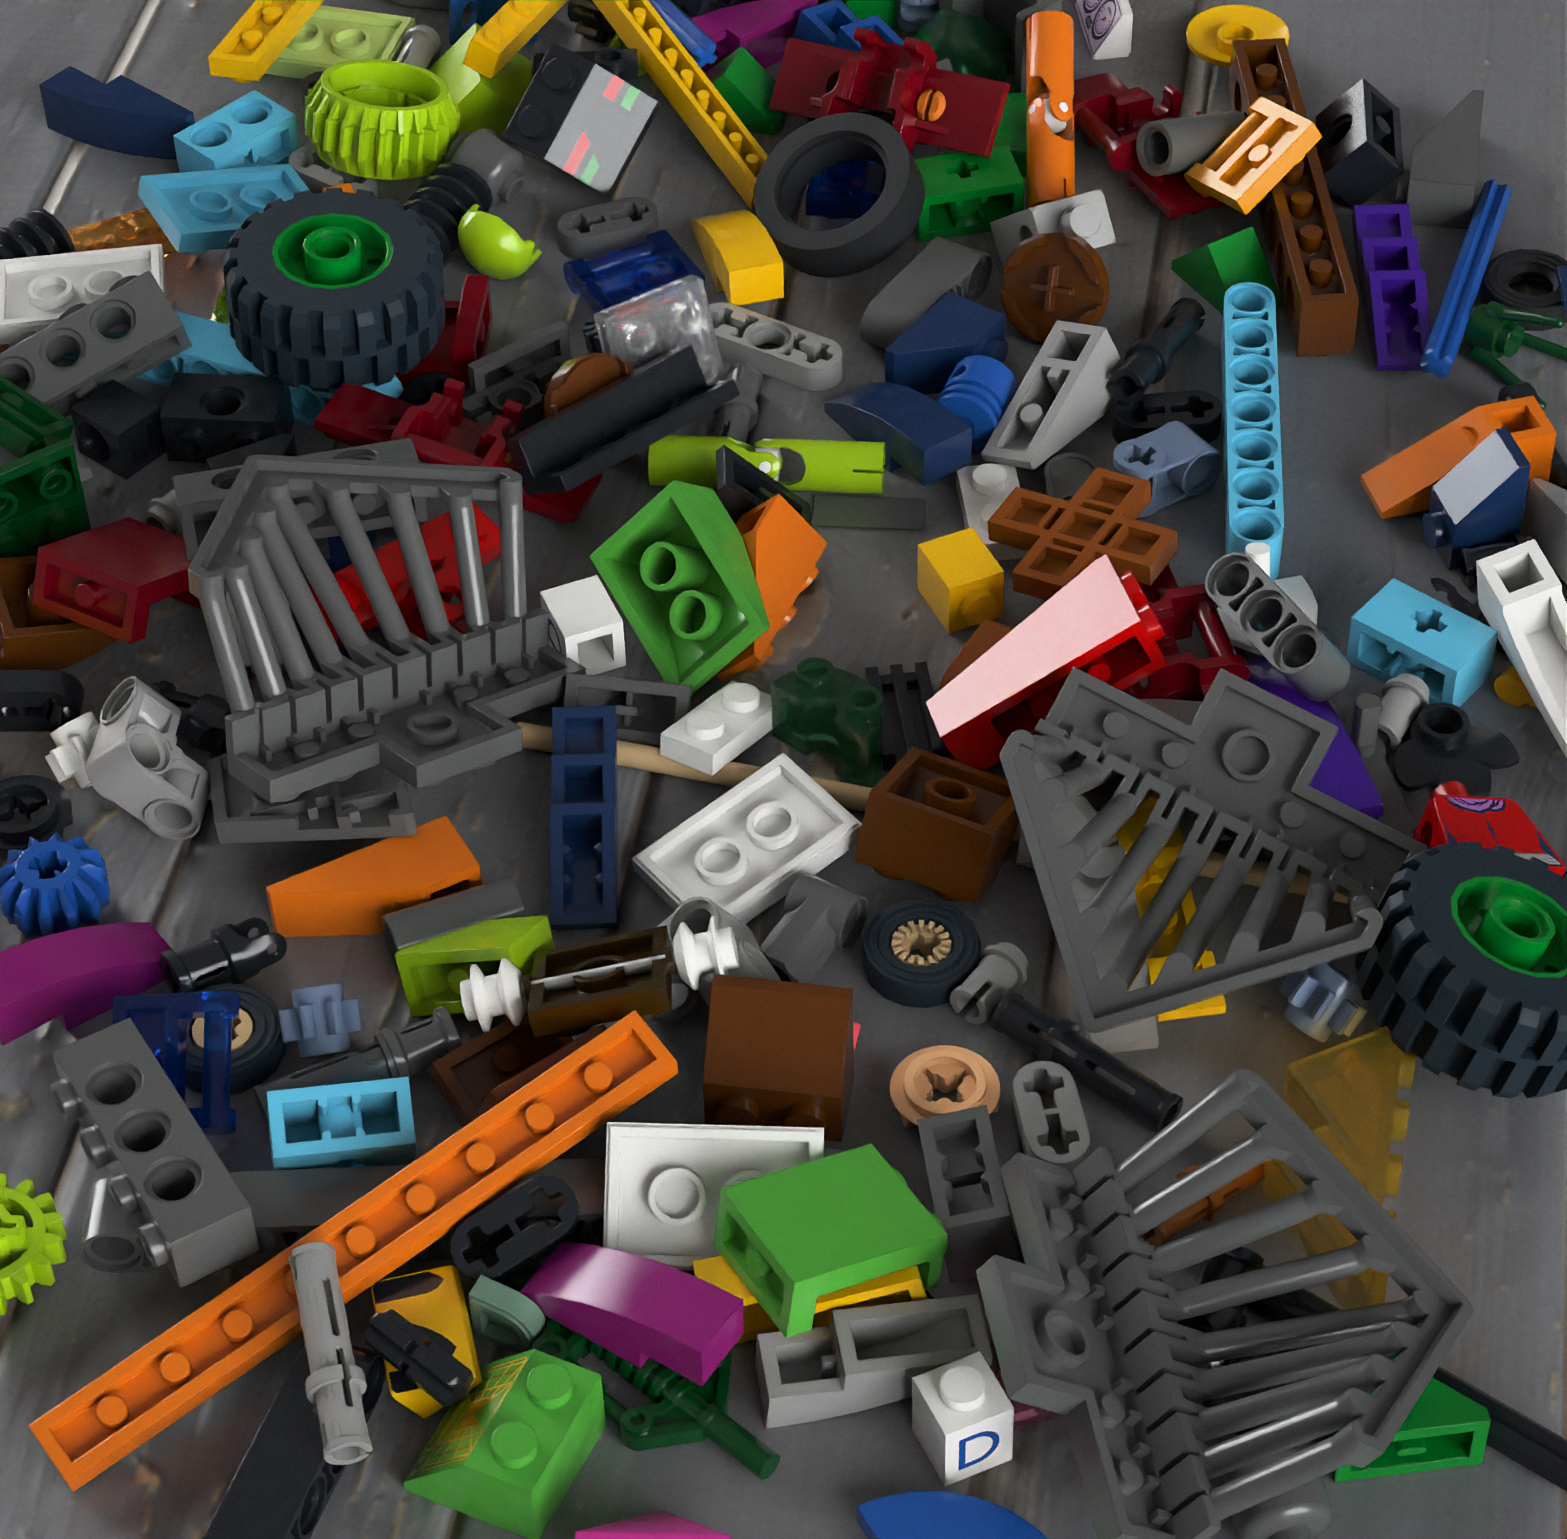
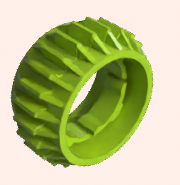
(381, 119)

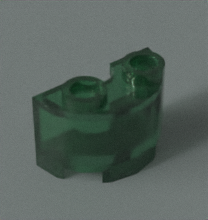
(969, 43)
(831, 713)

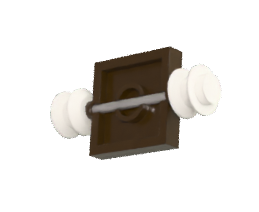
(599, 979)

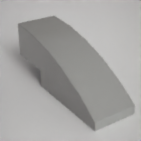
(864, 1357)

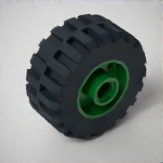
(334, 289)
(1474, 968)

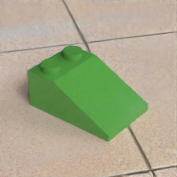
(684, 583)

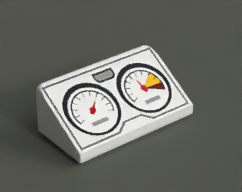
(1106, 27)

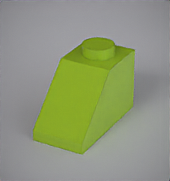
(437, 966)

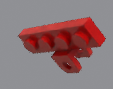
(441, 552)

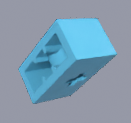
(1422, 637)
(342, 1125)

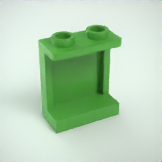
(825, 1231)

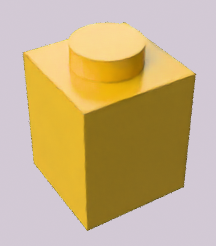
(960, 580)

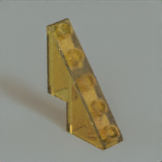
(1354, 1109)

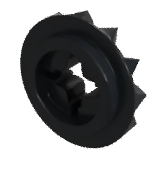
(39, 800)

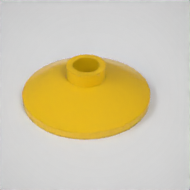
(1214, 29)

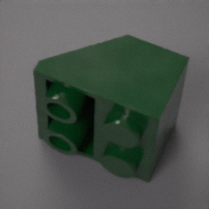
(41, 500)

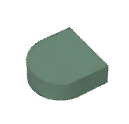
(504, 1315)

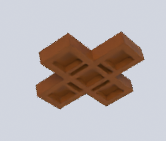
(1074, 533)

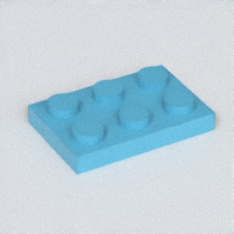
(207, 207)

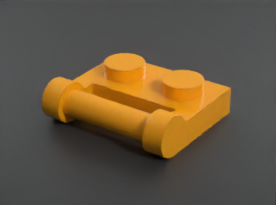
(1254, 156)

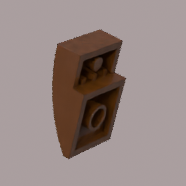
(34, 636)

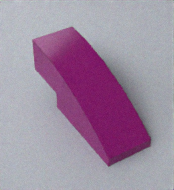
(756, 25)
(76, 975)
(638, 1308)

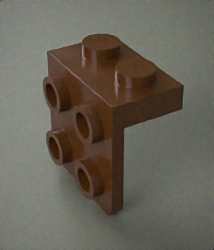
(498, 1065)

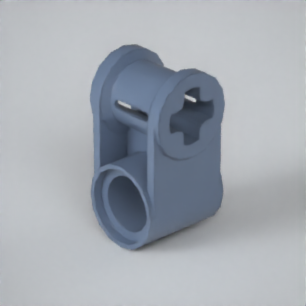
(1173, 461)

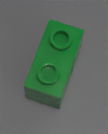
(968, 193)

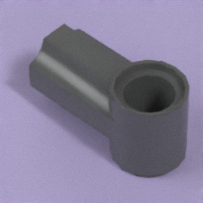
(813, 924)

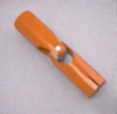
(1050, 107)

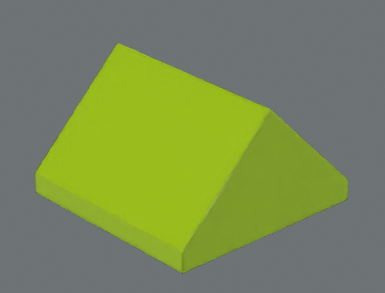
(483, 100)

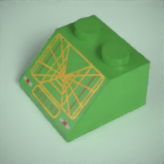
(513, 1443)

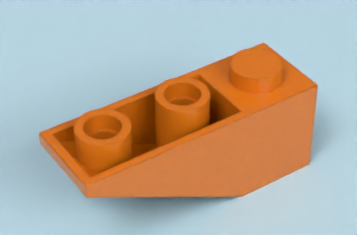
(1406, 479)
(783, 561)
(360, 887)

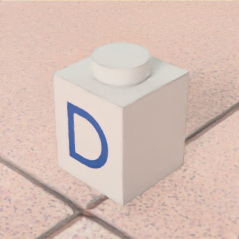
(585, 625)
(962, 1418)

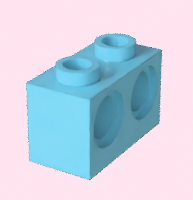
(238, 136)

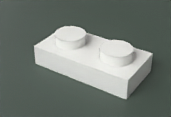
(980, 494)
(719, 728)

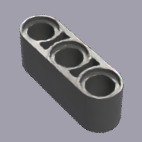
(922, 283)
(1277, 627)

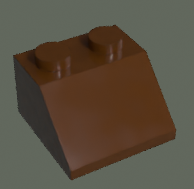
(938, 825)
(779, 1054)

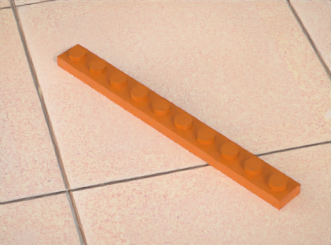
(370, 1242)

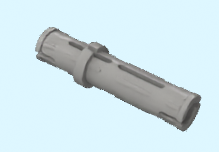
(334, 1378)

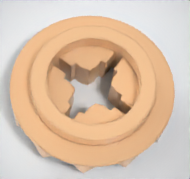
(942, 1069)

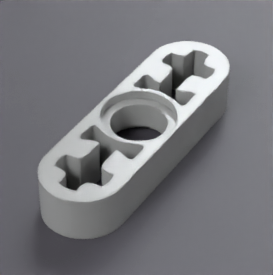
(802, 360)

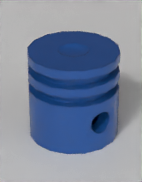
(979, 395)

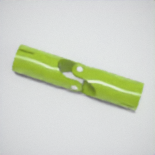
(829, 464)

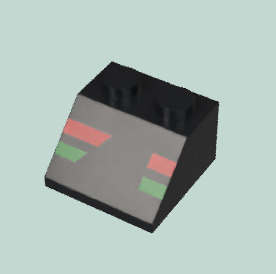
(581, 120)

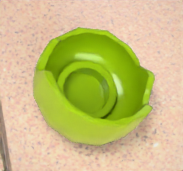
(494, 245)

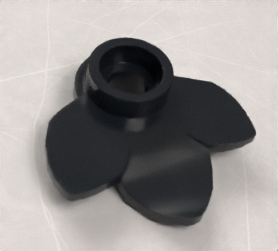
(1449, 749)

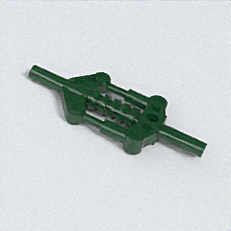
(681, 1408)

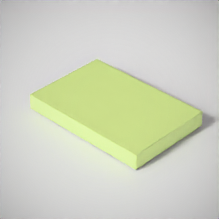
(341, 36)

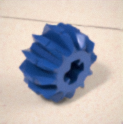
(53, 886)

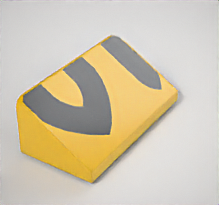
(437, 1307)

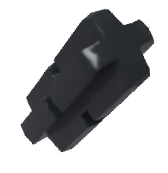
(428, 1367)

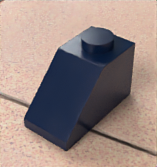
(941, 339)
(1478, 498)

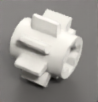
(73, 749)

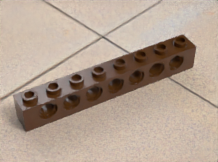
(1298, 214)

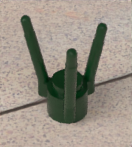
(1496, 333)

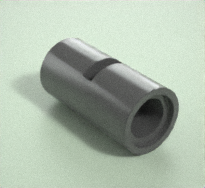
(1180, 142)
(451, 913)

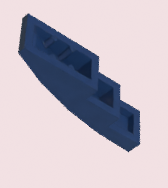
(584, 818)

